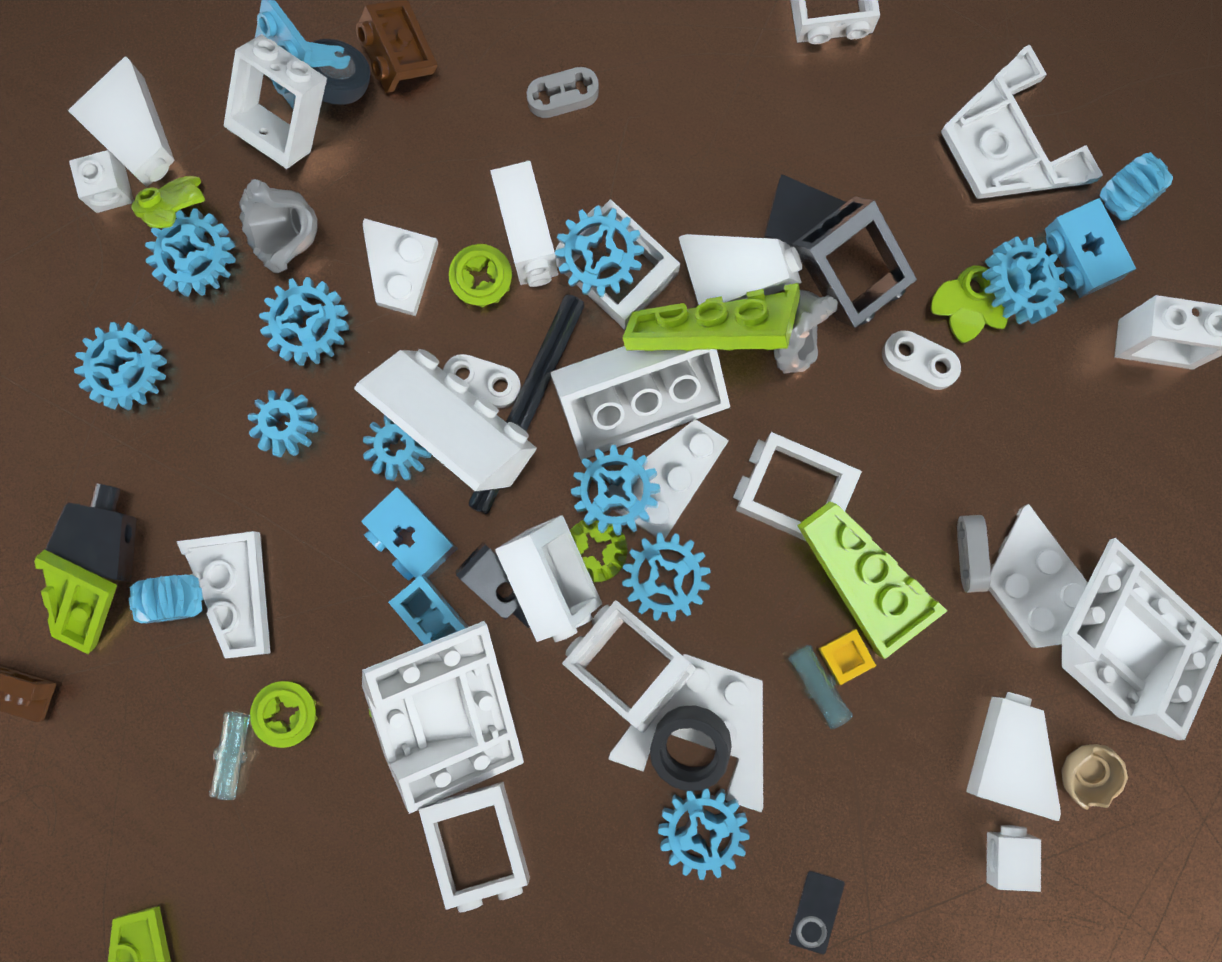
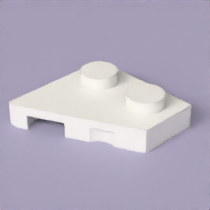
(398, 265)

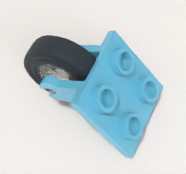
(339, 62)

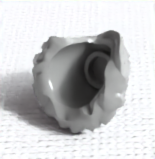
(276, 224)
(803, 340)

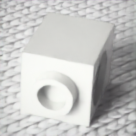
(101, 181)
(1013, 859)

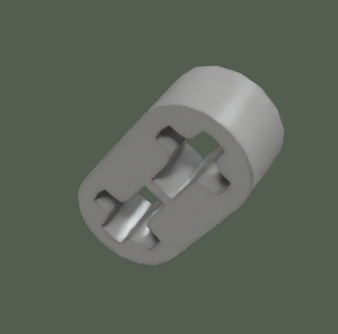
(562, 92)
(973, 553)

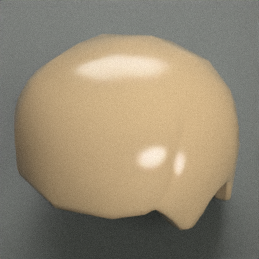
(1094, 775)

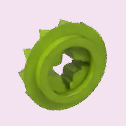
(475, 258)
(614, 554)
(267, 704)

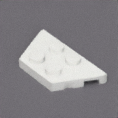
(1035, 581)

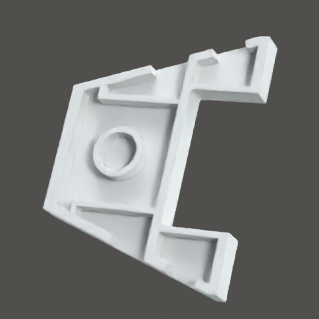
(999, 146)
(738, 703)

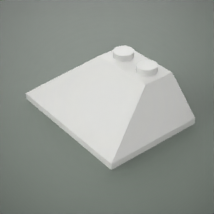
(1140, 646)
(442, 716)

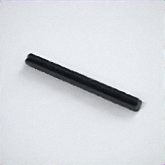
(537, 381)

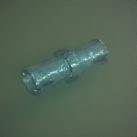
(820, 687)
(229, 755)

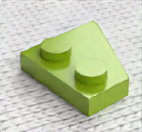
(75, 601)

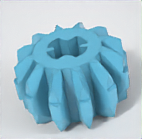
(1136, 186)
(269, 416)
(385, 457)
(165, 598)

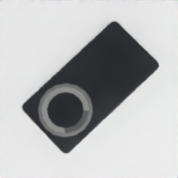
(816, 912)

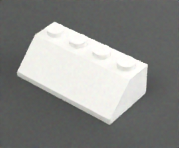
(637, 394)
(448, 419)

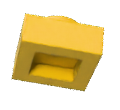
(847, 657)

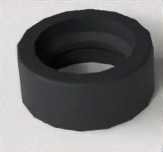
(683, 776)

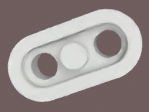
(921, 362)
(482, 378)

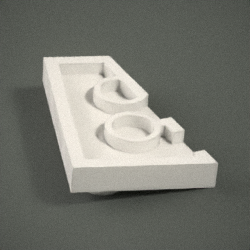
(680, 471)
(232, 590)

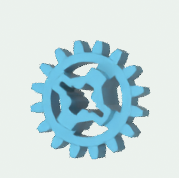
(582, 244)
(200, 266)
(1024, 280)
(298, 306)
(107, 355)
(629, 476)
(650, 586)
(719, 826)

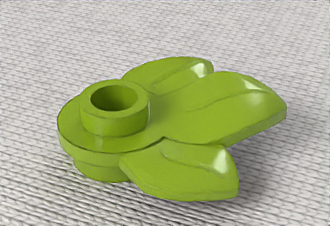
(158, 206)
(966, 308)

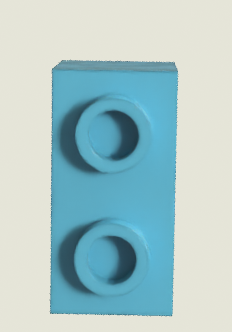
(1091, 229)
(401, 513)
(426, 611)

